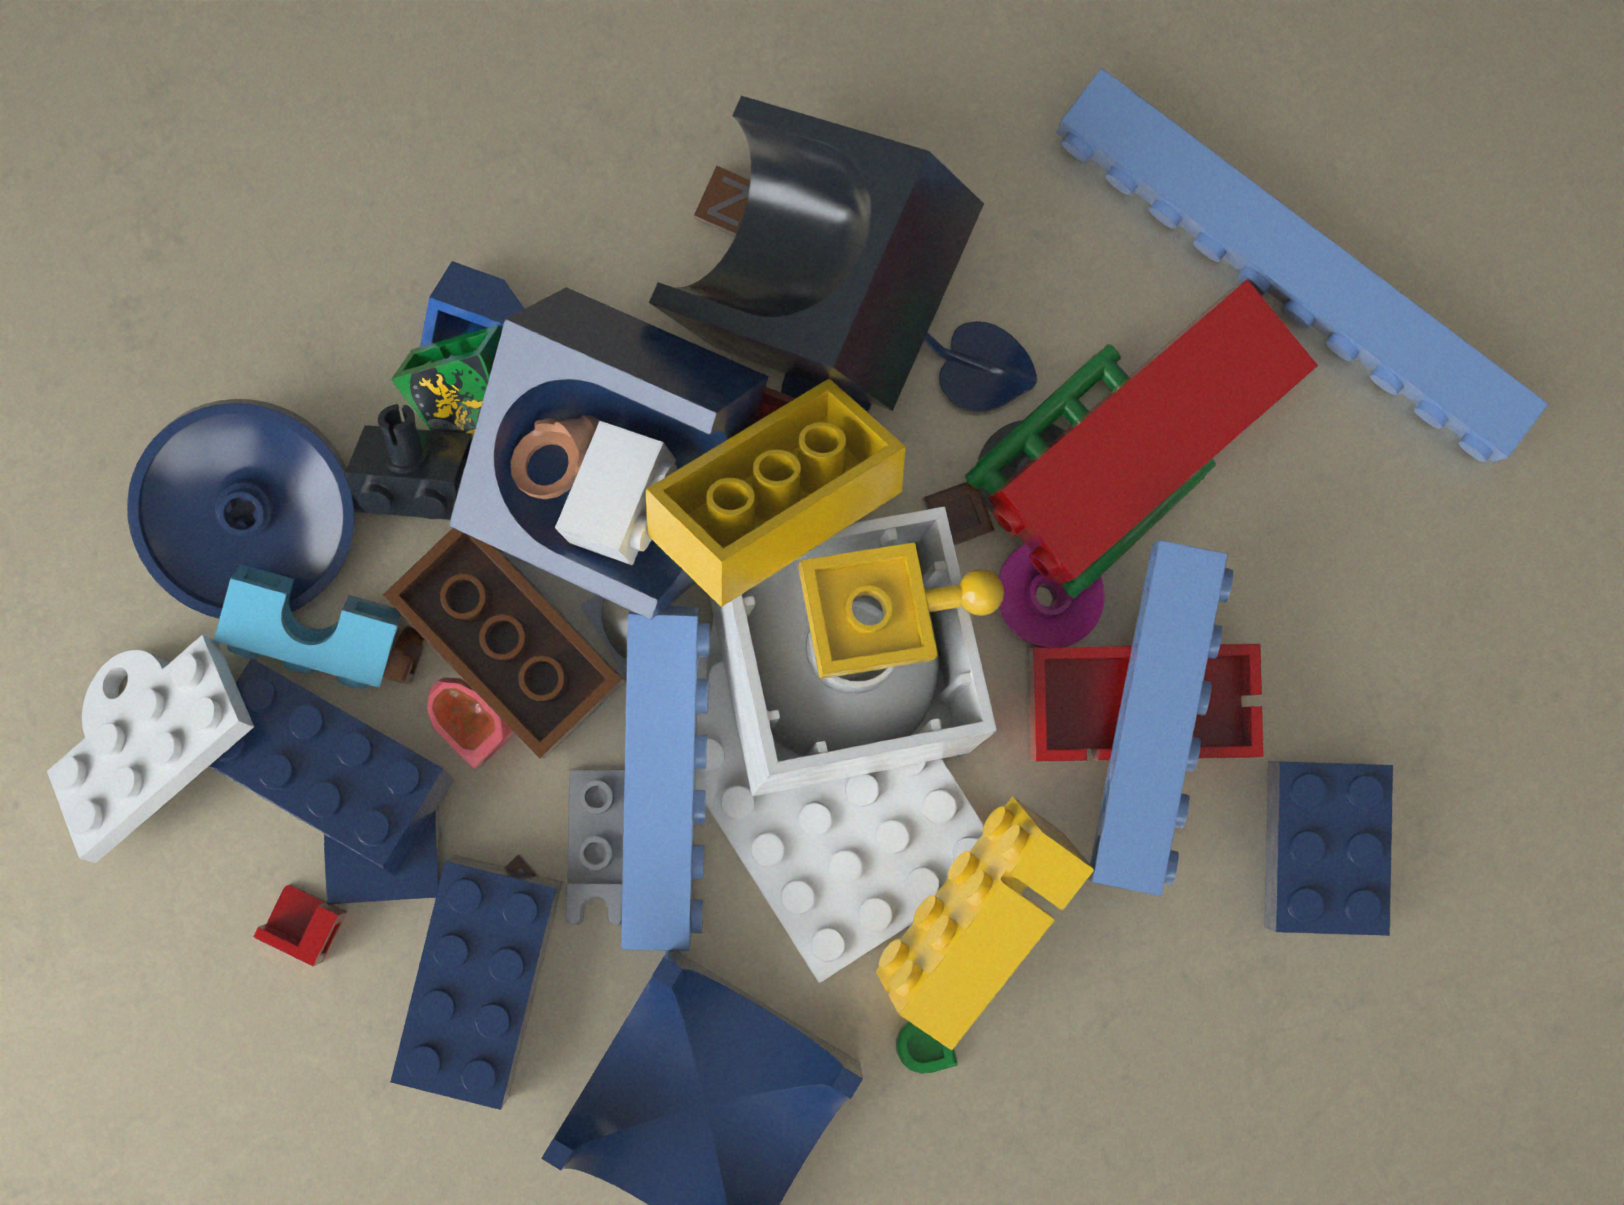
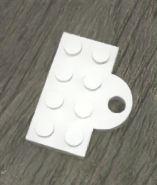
(145, 741)

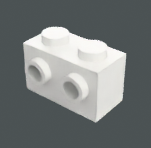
(609, 493)

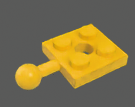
(896, 582)

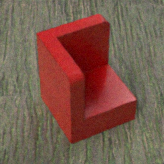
(301, 925)

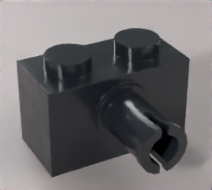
(406, 467)

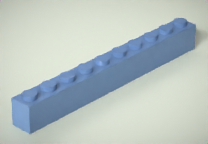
(1300, 269)

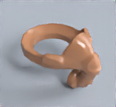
(570, 434)

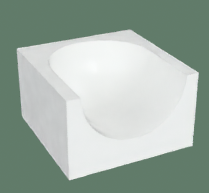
(859, 723)

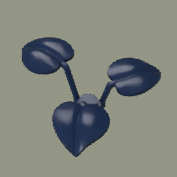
(980, 371)

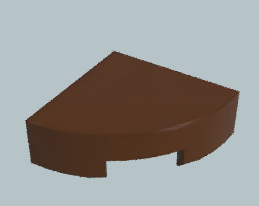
(405, 656)

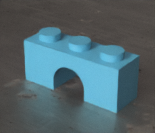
(260, 621)

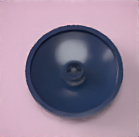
(235, 490)

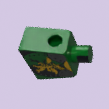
(449, 379)

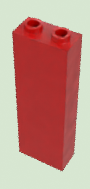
(1151, 434)

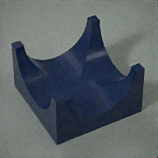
(704, 1096)

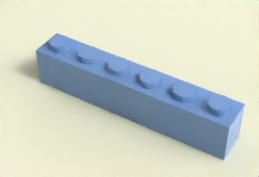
(1158, 718)
(661, 779)

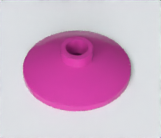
(1043, 626)

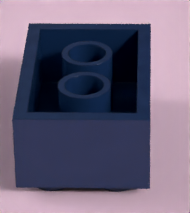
(1328, 848)

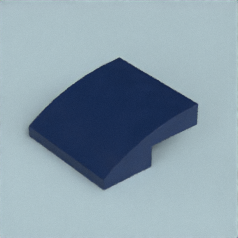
(357, 880)

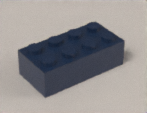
(332, 770)
(476, 982)

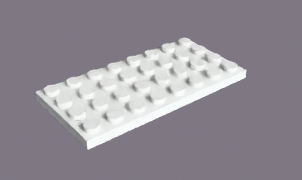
(833, 856)

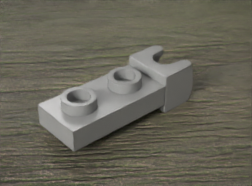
(595, 842)

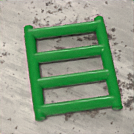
(1027, 438)

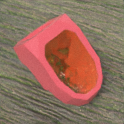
(466, 721)

